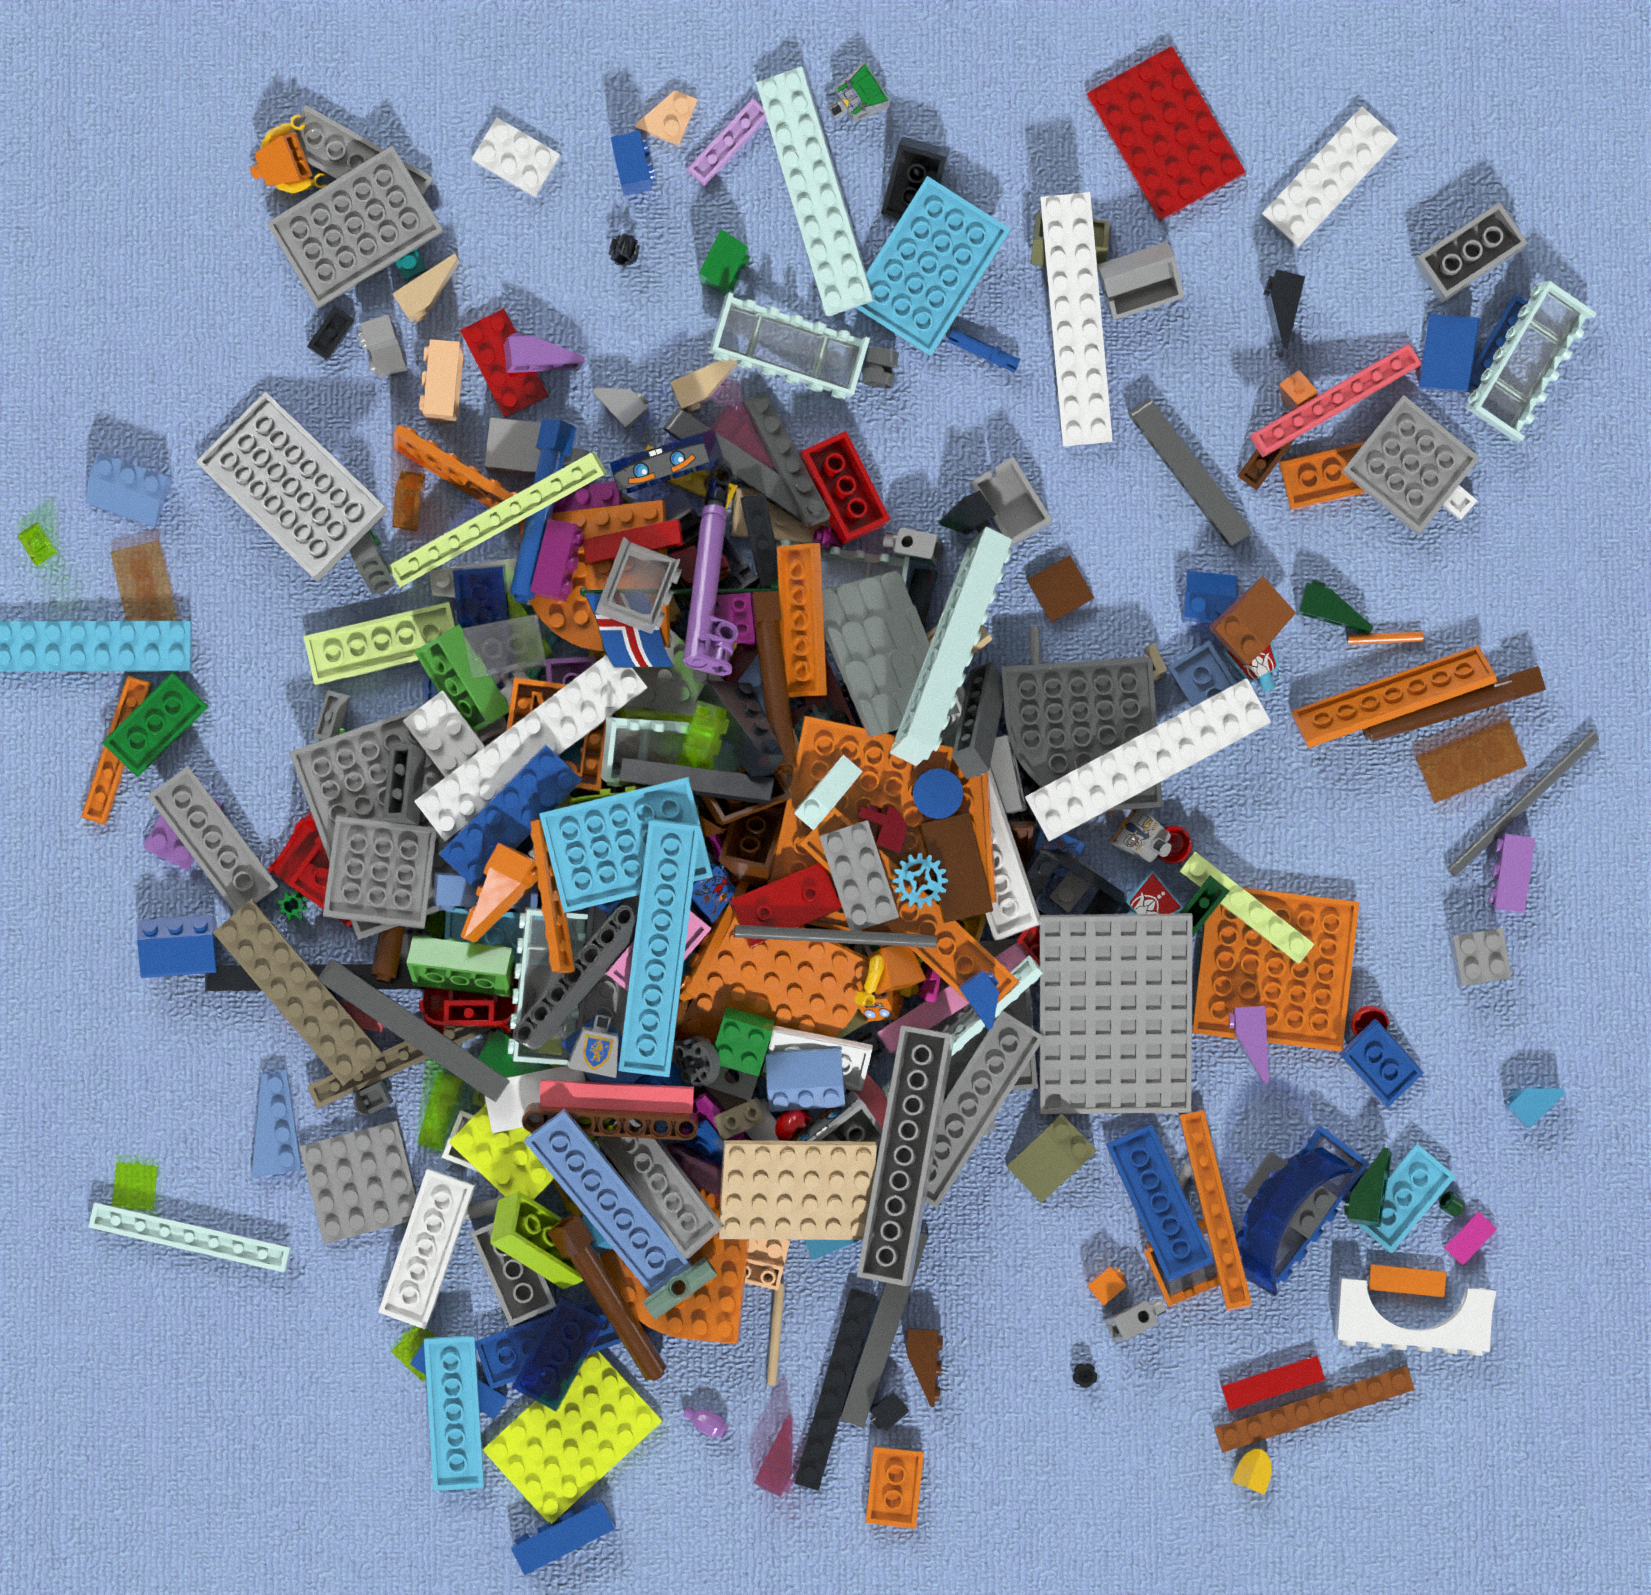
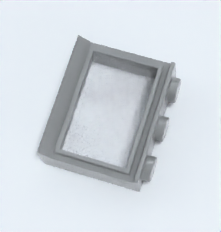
(638, 587)

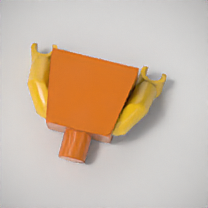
(283, 160)
(891, 970)

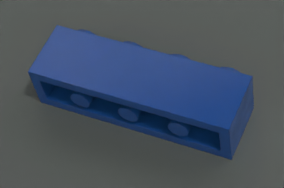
(563, 1537)

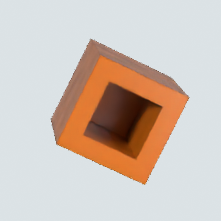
(1107, 1284)

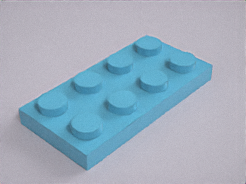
(1409, 1195)

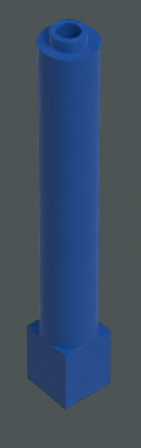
(555, 443)

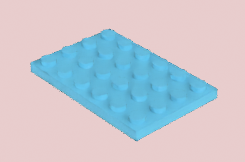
(931, 265)
(602, 842)

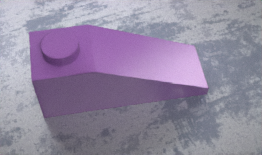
(535, 354)
(1251, 1033)

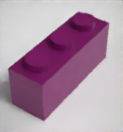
(557, 560)

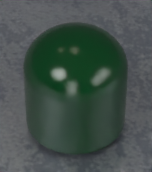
(1455, 1206)

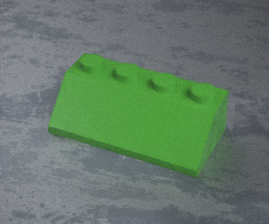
(449, 670)
(461, 966)

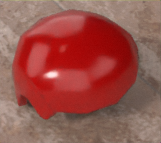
(1180, 845)
(1365, 1016)
(790, 1123)

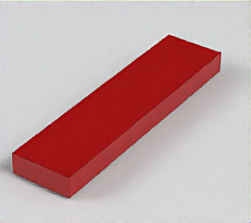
(653, 537)
(1272, 1382)

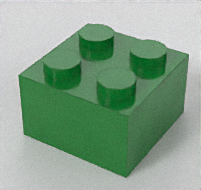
(743, 1040)

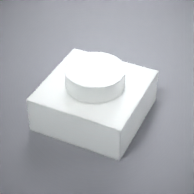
(1459, 502)

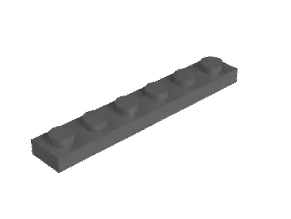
(786, 459)

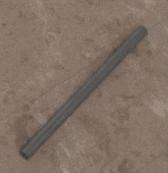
(1522, 803)
(834, 936)

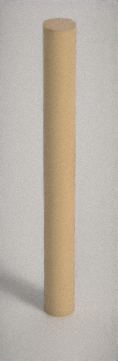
(775, 1335)

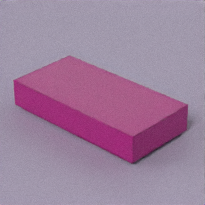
(1470, 1238)

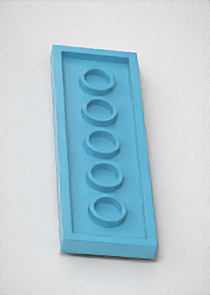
(454, 1412)

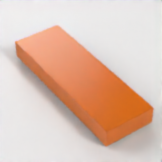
(1407, 1280)

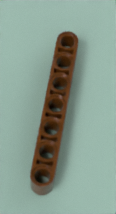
(623, 1128)

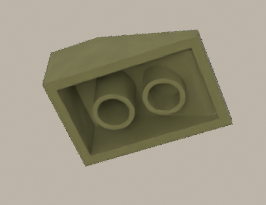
(1051, 1158)

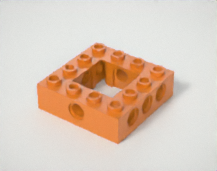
(529, 695)

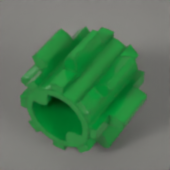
(295, 912)

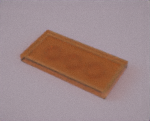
(144, 583)
(1471, 761)

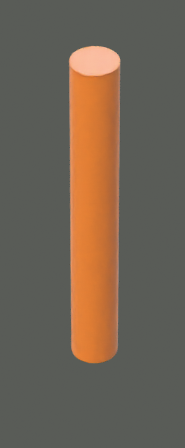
(1385, 638)

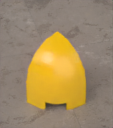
(1254, 1471)

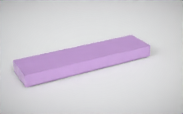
(728, 142)

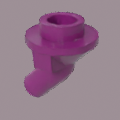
(825, 538)

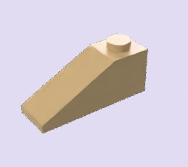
(422, 293)
(701, 384)

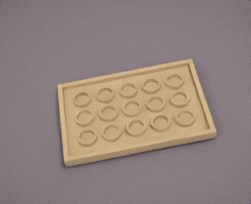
(796, 1189)

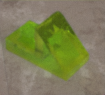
(38, 544)

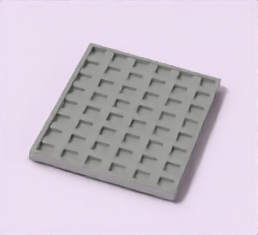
(1116, 1013)

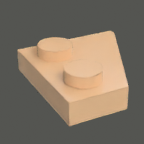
(669, 118)

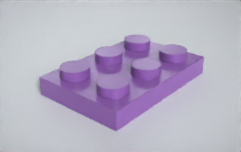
(167, 844)

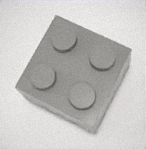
(1480, 957)

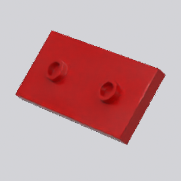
(787, 901)

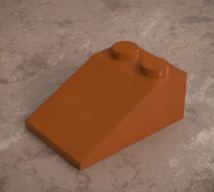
(1252, 621)

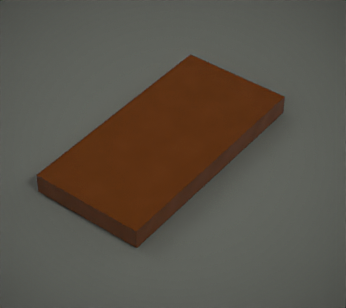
(955, 846)

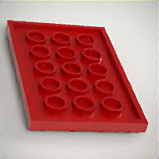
(1165, 133)

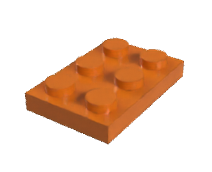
(894, 1487)

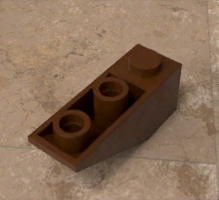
(922, 1354)

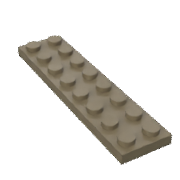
(297, 992)

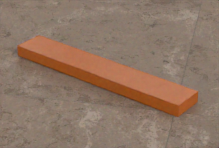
(110, 767)

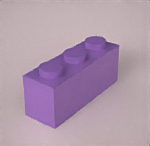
(1512, 873)

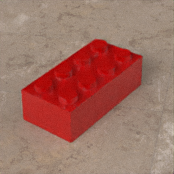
(845, 488)

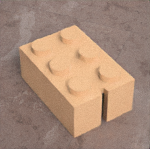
(442, 381)

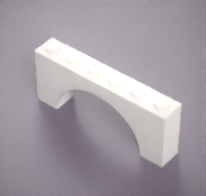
(1465, 1329)

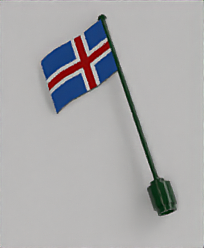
(636, 648)

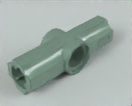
(694, 1279)

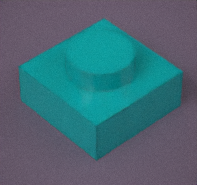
(411, 265)

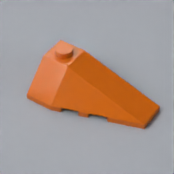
(507, 881)

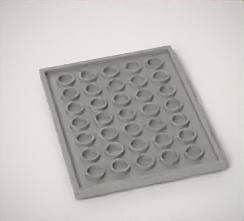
(349, 780)

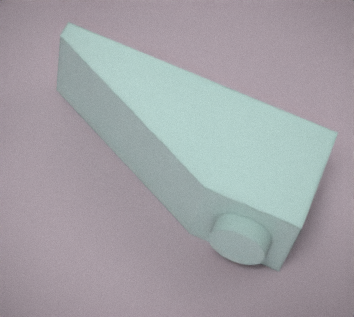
(827, 792)

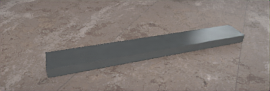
(878, 1347)

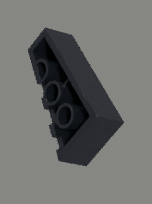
(748, 726)

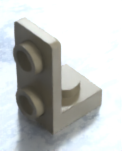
(1158, 664)
(738, 1119)

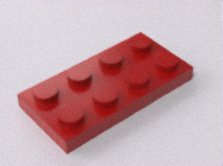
(511, 390)

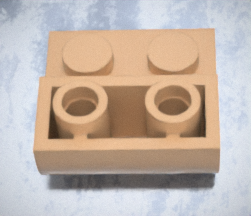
(766, 1262)

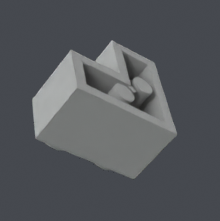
(384, 346)

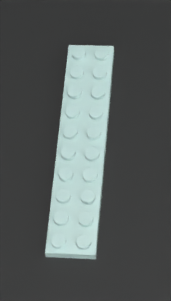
(815, 191)

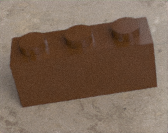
(728, 810)
(752, 846)

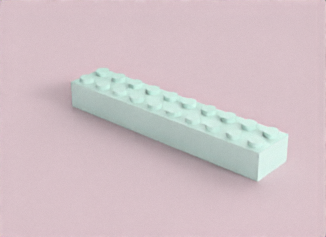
(952, 647)

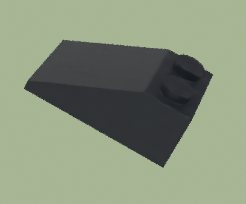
(911, 166)
(1282, 302)

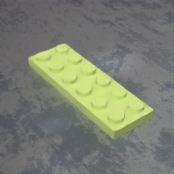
(375, 643)

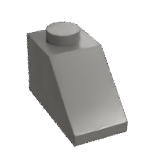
(623, 405)

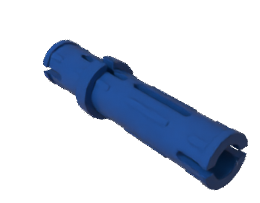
(984, 350)

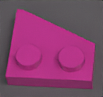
(929, 987)

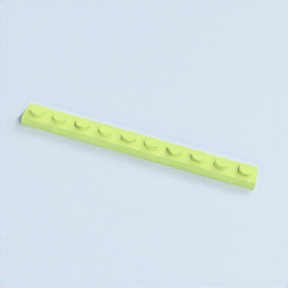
(497, 519)

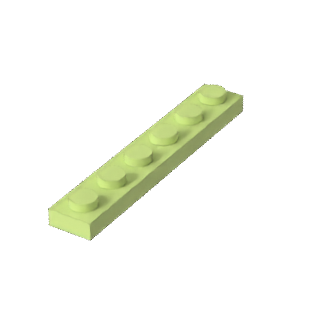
(1250, 910)

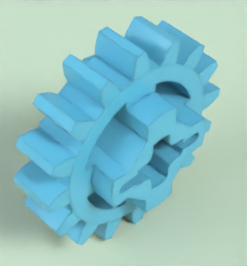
(930, 884)

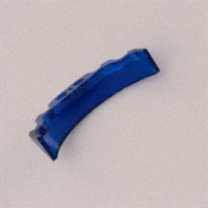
(1274, 1207)

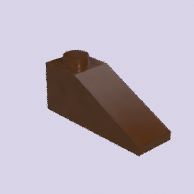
(1259, 468)

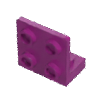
(737, 610)

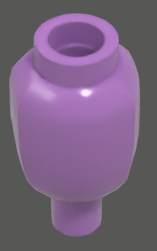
(707, 1422)

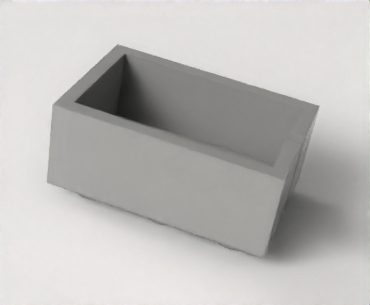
(1140, 280)
(1014, 502)

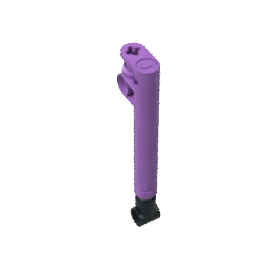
(710, 638)

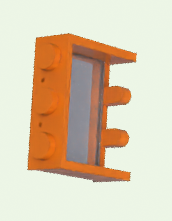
(1185, 1286)

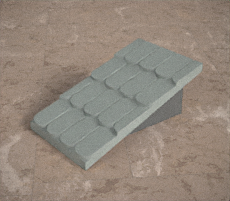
(876, 647)

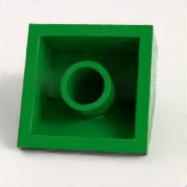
(724, 263)

